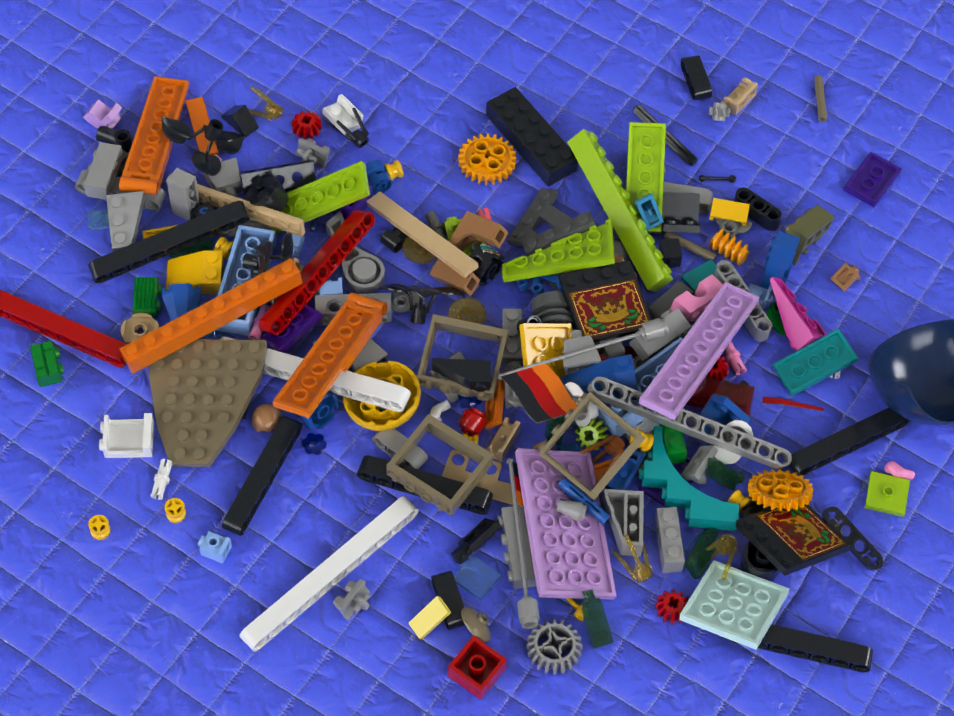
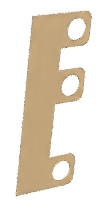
(501, 490)

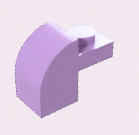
(101, 115)

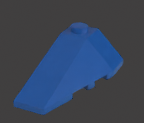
(617, 369)

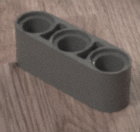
(665, 301)

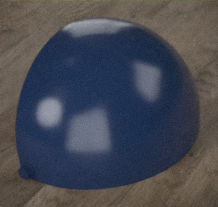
(917, 373)

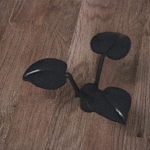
(208, 164)
(260, 262)
(420, 310)

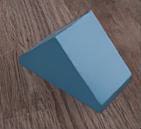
(649, 211)

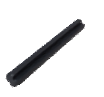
(671, 140)

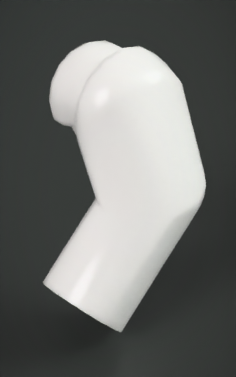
(439, 408)

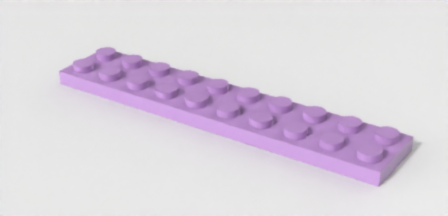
(699, 351)

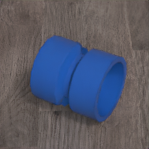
(378, 177)

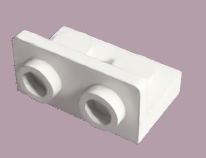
(343, 112)

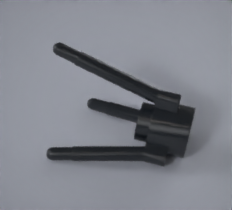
(358, 138)

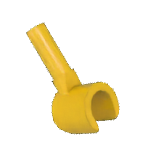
(578, 613)

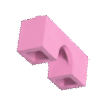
(694, 306)

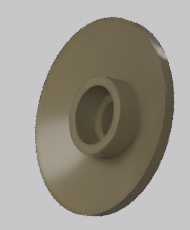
(476, 623)

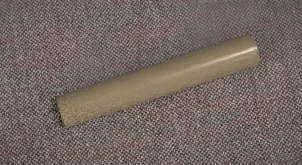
(820, 98)
(692, 246)

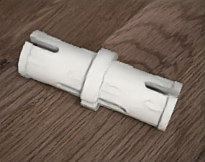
(161, 479)

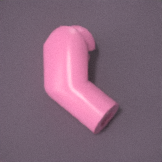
(898, 471)

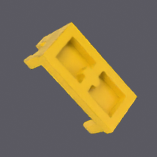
(729, 210)

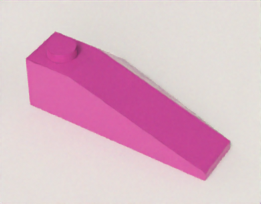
(797, 324)

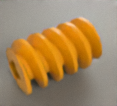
(729, 247)

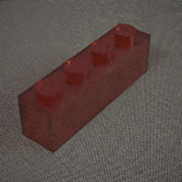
(739, 394)

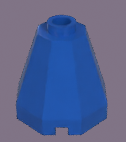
(181, 299)
(323, 413)

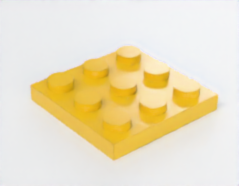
(544, 342)

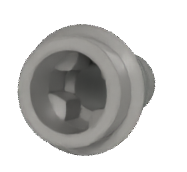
(572, 509)

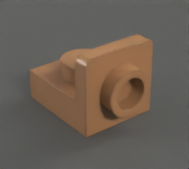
(846, 276)

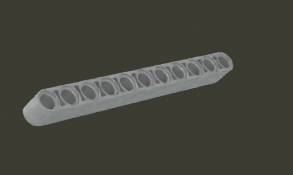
(699, 422)

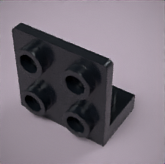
(680, 212)

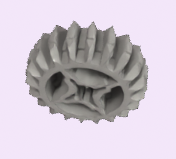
(568, 639)

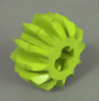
(598, 433)

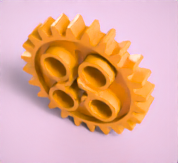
(487, 159)
(780, 490)

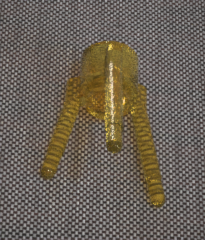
(272, 109)
(725, 545)
(641, 571)

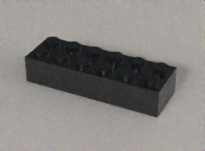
(531, 136)

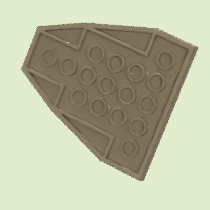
(203, 396)

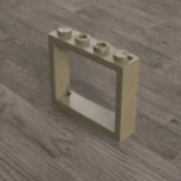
(468, 329)
(559, 430)
(456, 441)

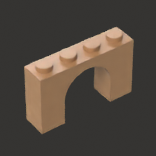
(470, 230)

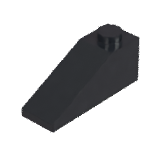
(468, 373)

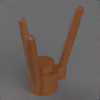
(613, 445)

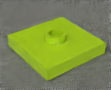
(887, 494)

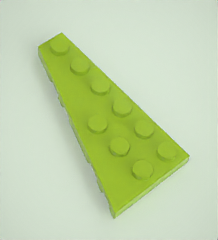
(571, 253)

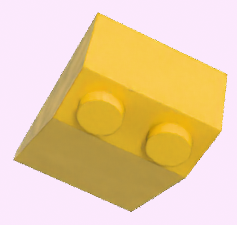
(198, 269)

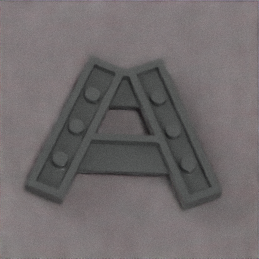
(542, 210)

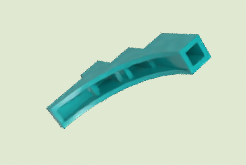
(699, 508)

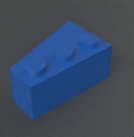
(779, 258)

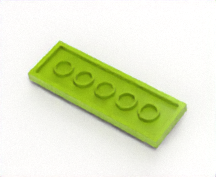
(646, 163)
(327, 193)

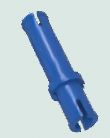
(578, 496)

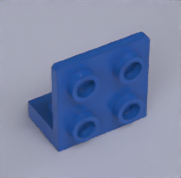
(722, 411)

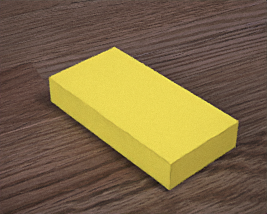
(429, 617)

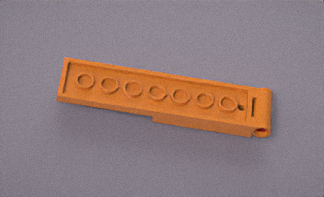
(150, 146)
(331, 354)

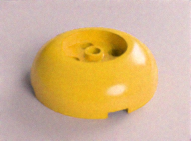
(369, 415)

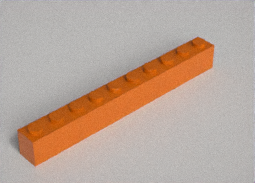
(211, 315)

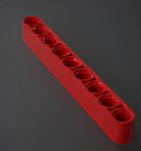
(317, 272)
(61, 329)

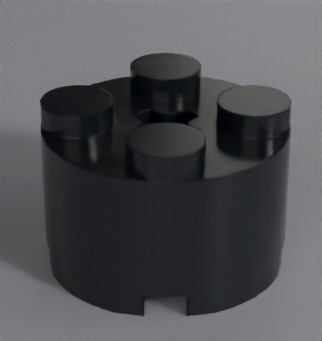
(267, 193)
(757, 564)

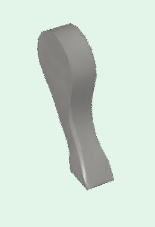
(361, 270)

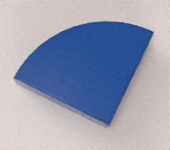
(570, 447)

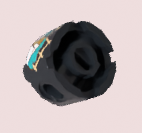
(488, 261)

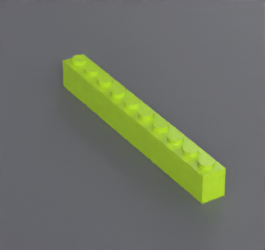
(619, 208)

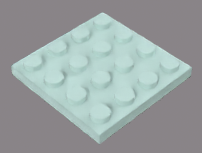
(734, 607)

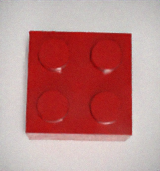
(477, 667)

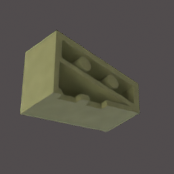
(809, 228)

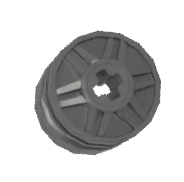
(551, 308)

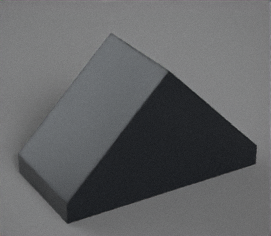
(241, 120)

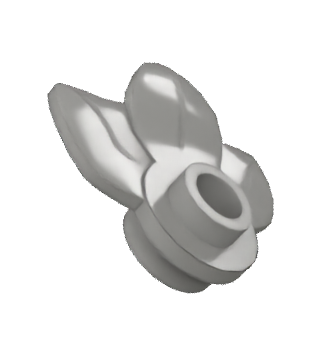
(734, 227)
(403, 298)

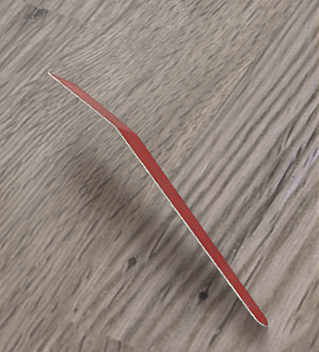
(768, 400)

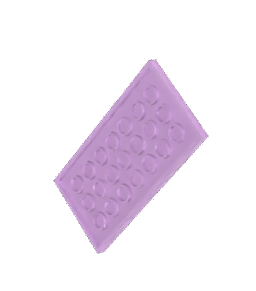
(564, 552)

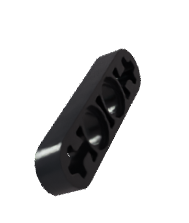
(854, 535)

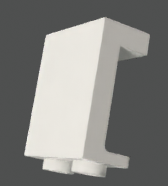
(127, 437)

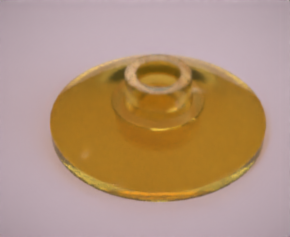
(412, 252)
(468, 307)

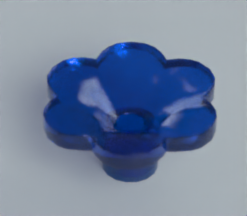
(469, 402)
(314, 443)

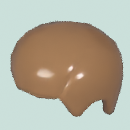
(266, 418)

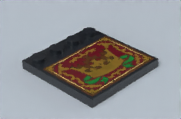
(605, 301)
(792, 537)

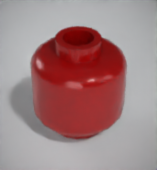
(472, 421)

